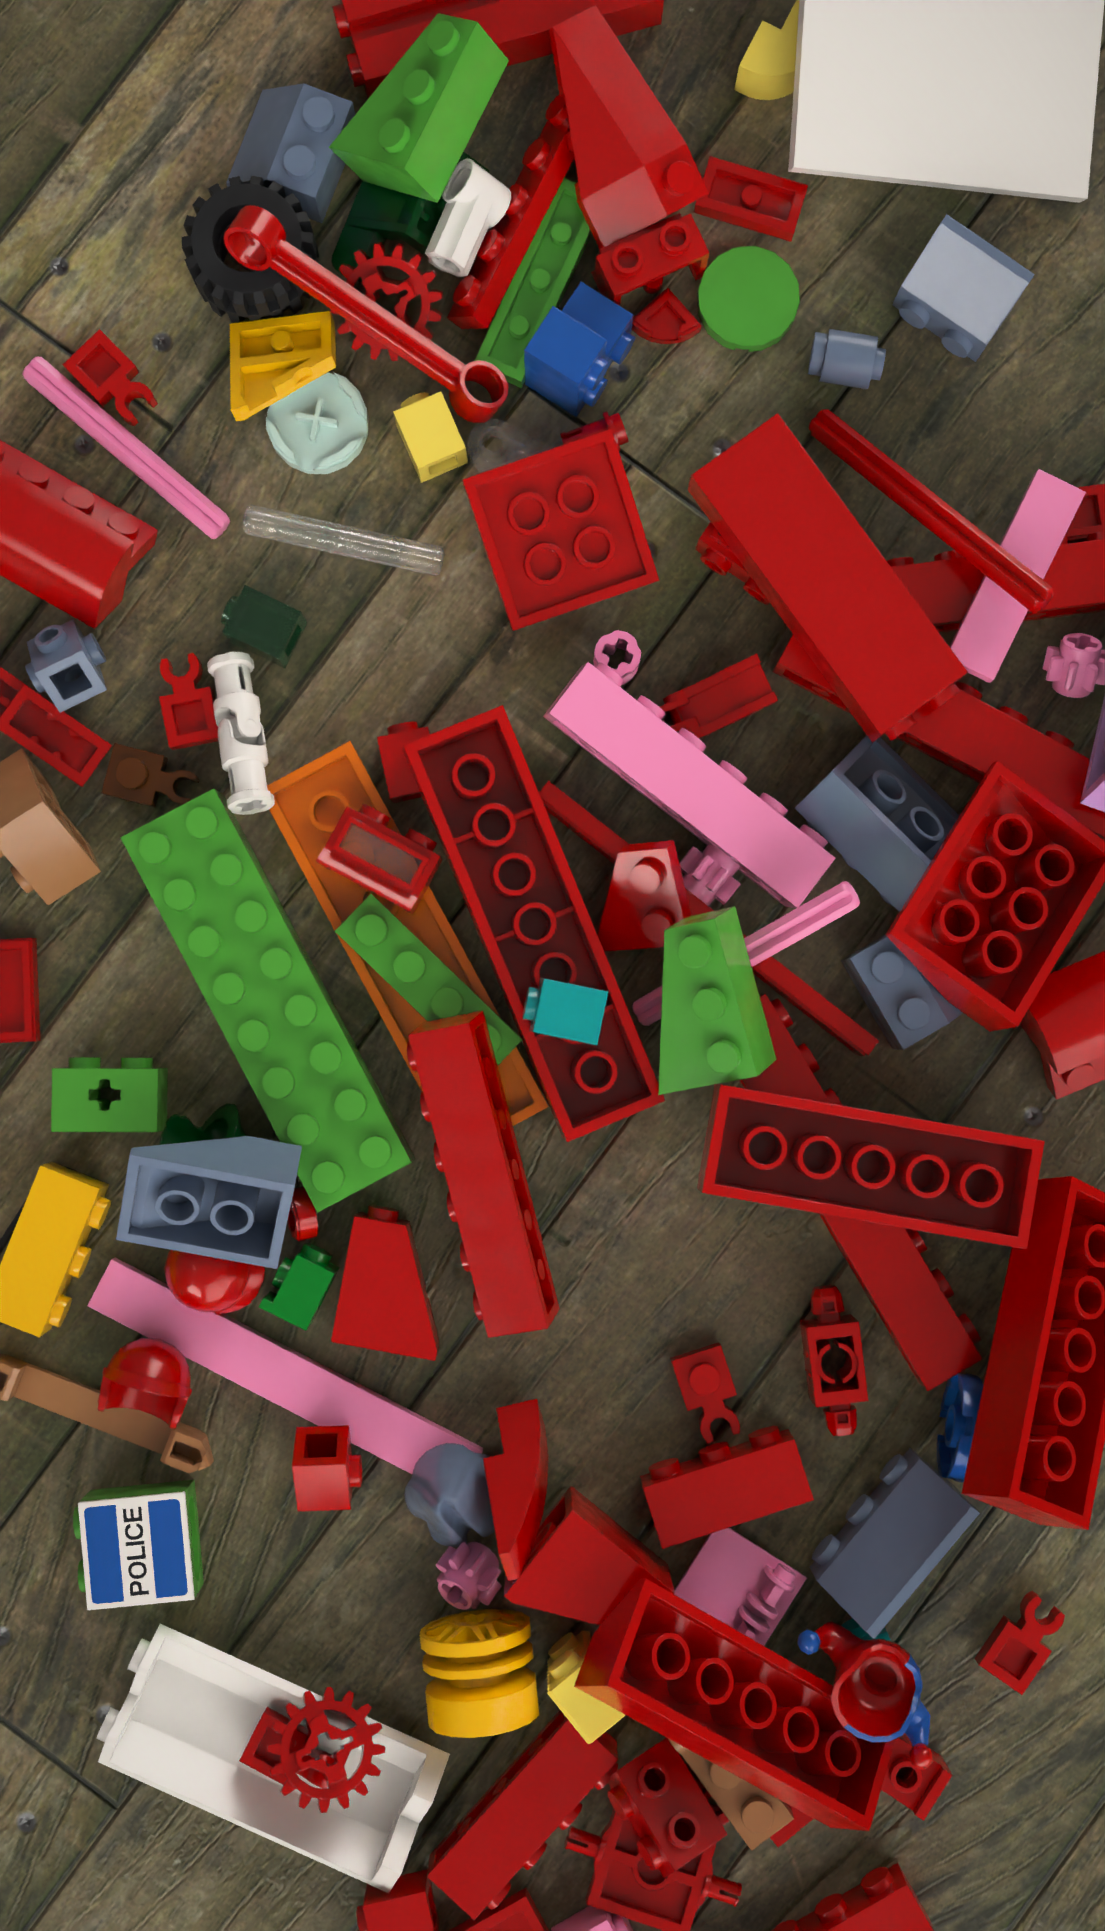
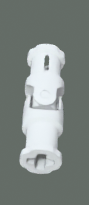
(240, 733)

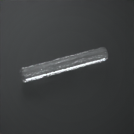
(343, 540)

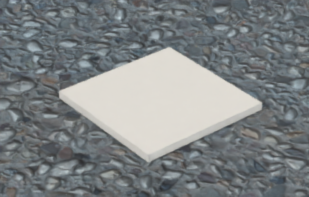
(949, 93)

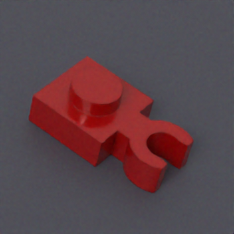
(107, 374)
(190, 710)
(705, 1384)
(1015, 1649)

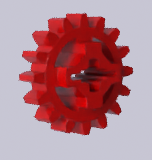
(375, 279)
(334, 1774)

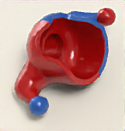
(874, 1688)

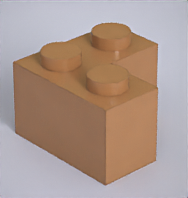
(37, 835)

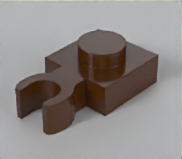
(141, 776)

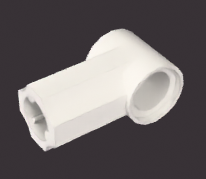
(472, 207)

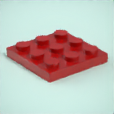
(561, 529)

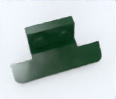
(384, 215)

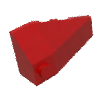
(623, 142)

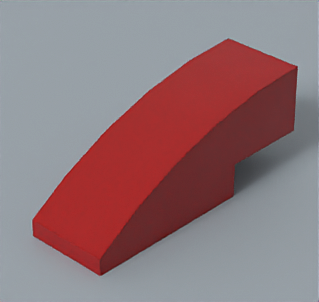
(518, 1483)

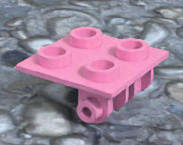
(740, 1584)

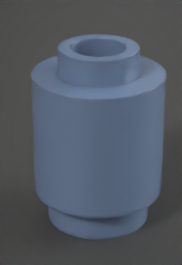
(846, 358)

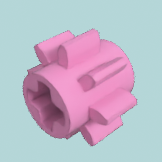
(1075, 665)
(709, 874)
(468, 1575)

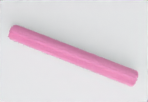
(126, 447)
(773, 937)

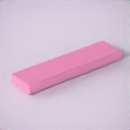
(1033, 540)

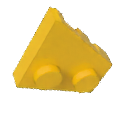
(277, 358)

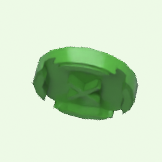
(748, 298)

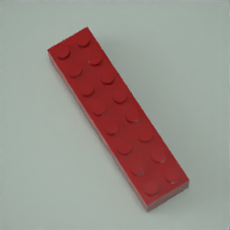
(530, 915)

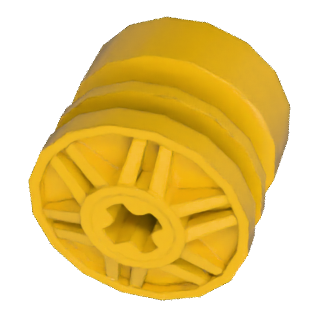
(479, 1673)

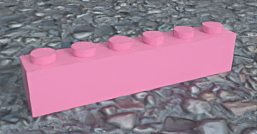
(689, 785)

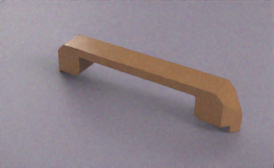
(181, 1447)

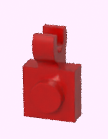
(258, 1758)

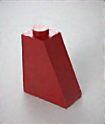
(384, 1290)

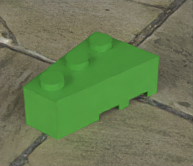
(424, 110)
(710, 1006)

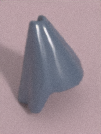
(450, 1494)

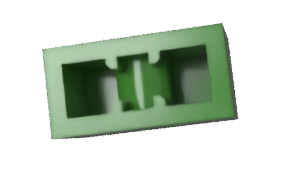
(78, 1102)

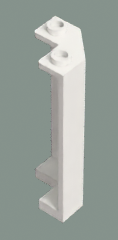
(192, 1722)

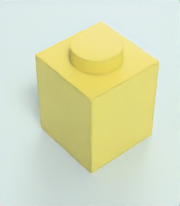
(430, 435)

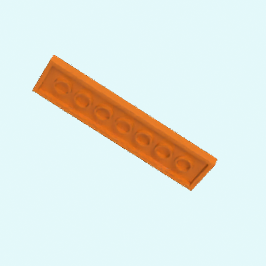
(306, 813)

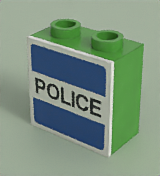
(139, 1545)

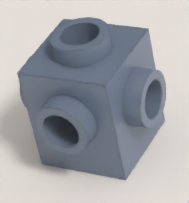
(66, 665)

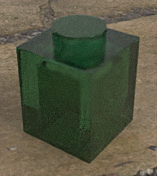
(263, 625)

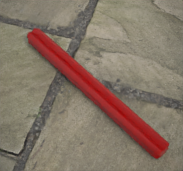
(931, 511)

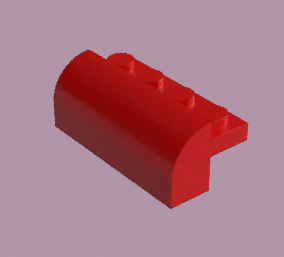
(65, 539)
(1070, 1026)

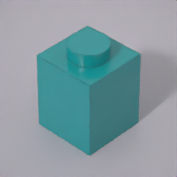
(565, 1010)

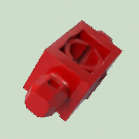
(840, 1414)

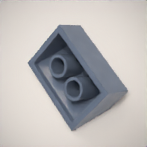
(880, 818)
(891, 1541)

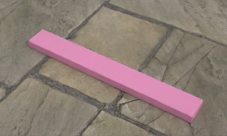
(269, 1368)

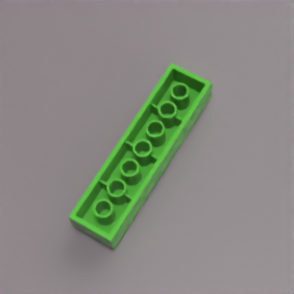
(268, 998)

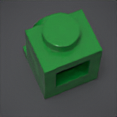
(301, 1286)

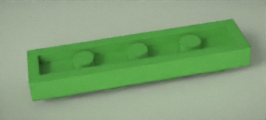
(537, 284)
(417, 971)

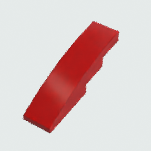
(47, 732)

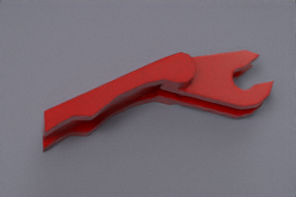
(720, 698)

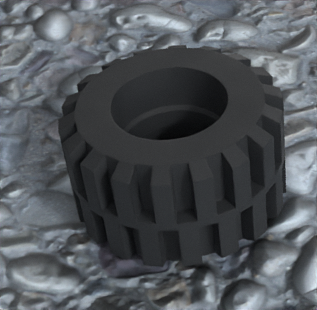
(240, 293)

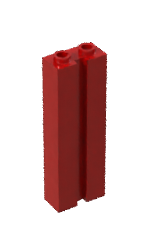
(520, 28)
(827, 580)

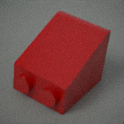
(583, 1563)

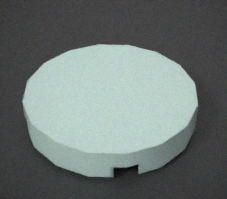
(319, 425)

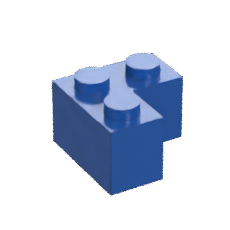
(576, 348)

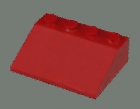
(1000, 900)

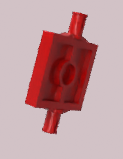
(632, 1890)

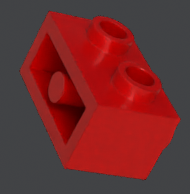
(664, 1808)

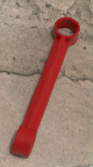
(260, 242)

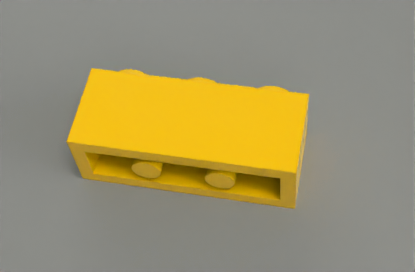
(49, 1247)

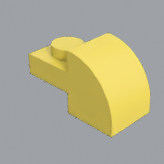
(770, 60)

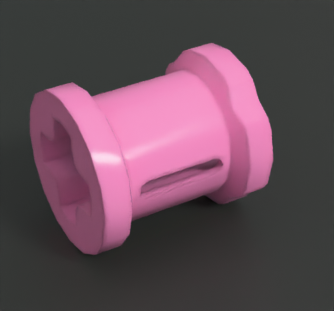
(621, 640)

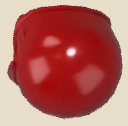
(211, 1282)
(147, 1378)

